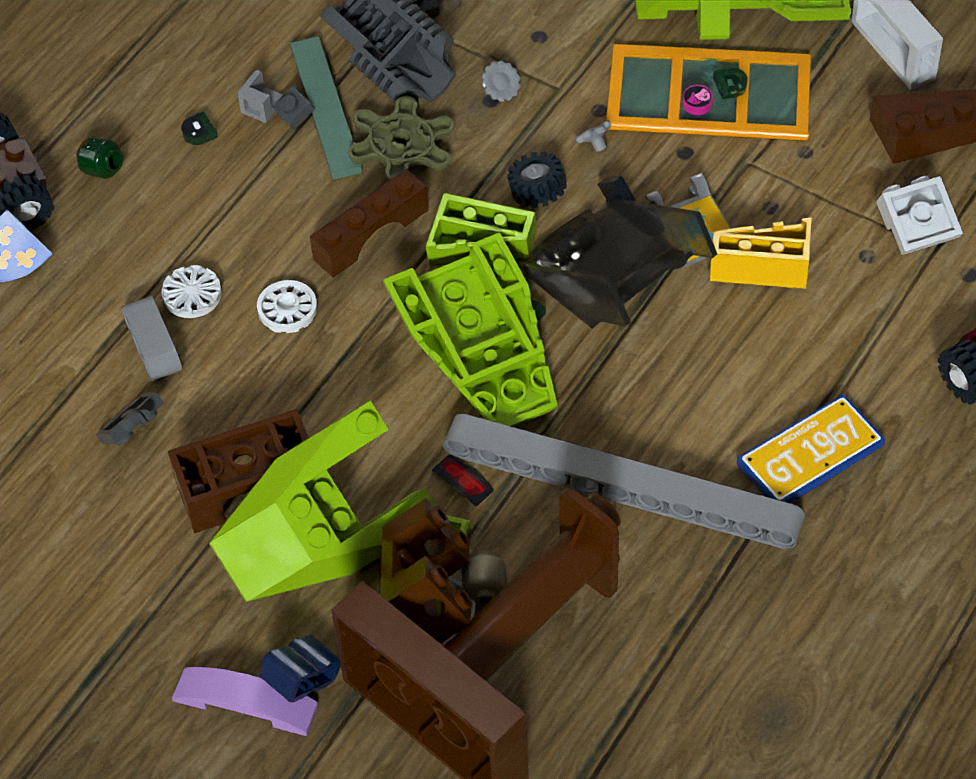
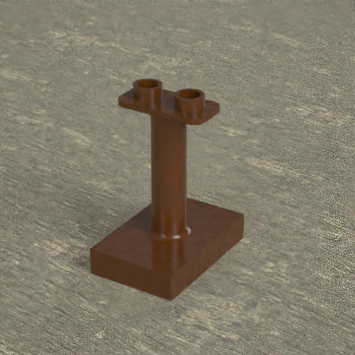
(443, 690)

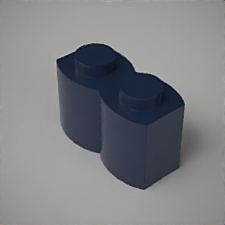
(300, 668)

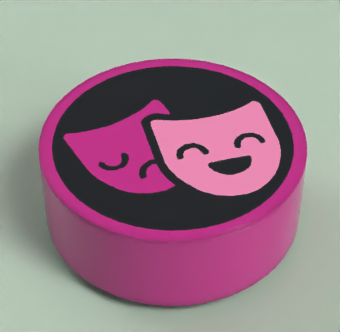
(697, 100)

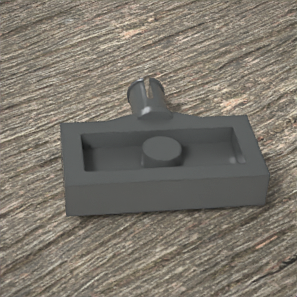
(138, 412)

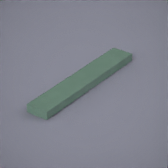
(328, 112)

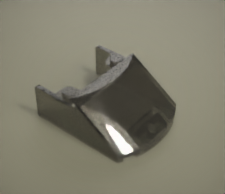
(614, 254)

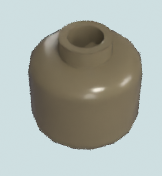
(484, 576)

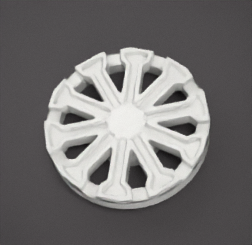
(191, 291)
(286, 306)

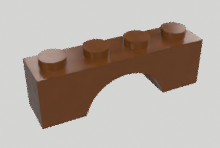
(341, 240)

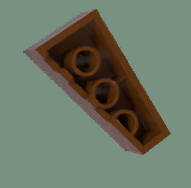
(924, 122)

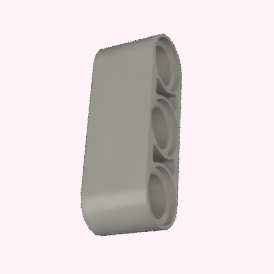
(151, 338)

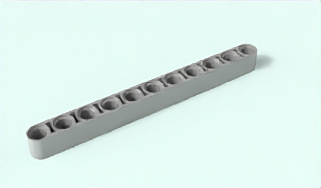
(625, 481)

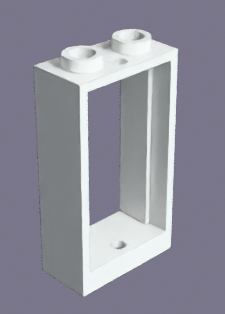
(900, 38)

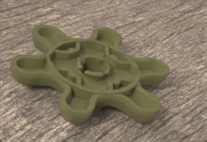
(402, 125)

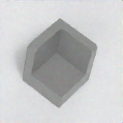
(256, 99)

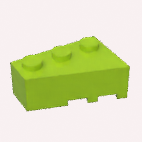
(468, 220)

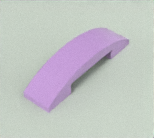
(245, 695)

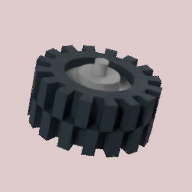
(537, 179)

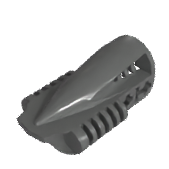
(395, 46)

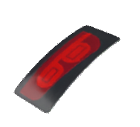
(463, 479)

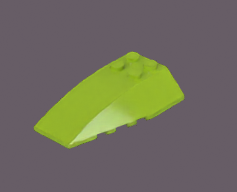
(480, 331)

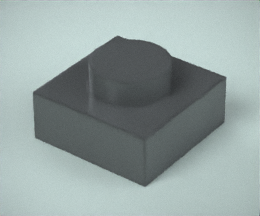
(293, 107)

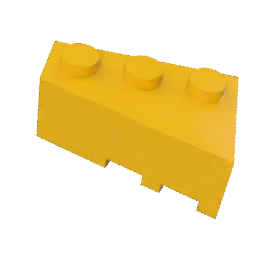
(763, 256)

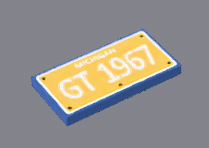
(811, 451)

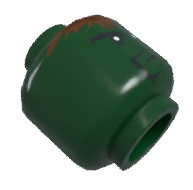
(99, 157)

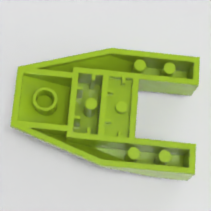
(296, 521)

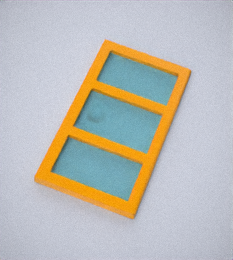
(651, 81)

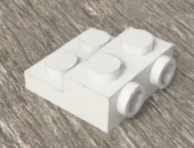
(919, 214)

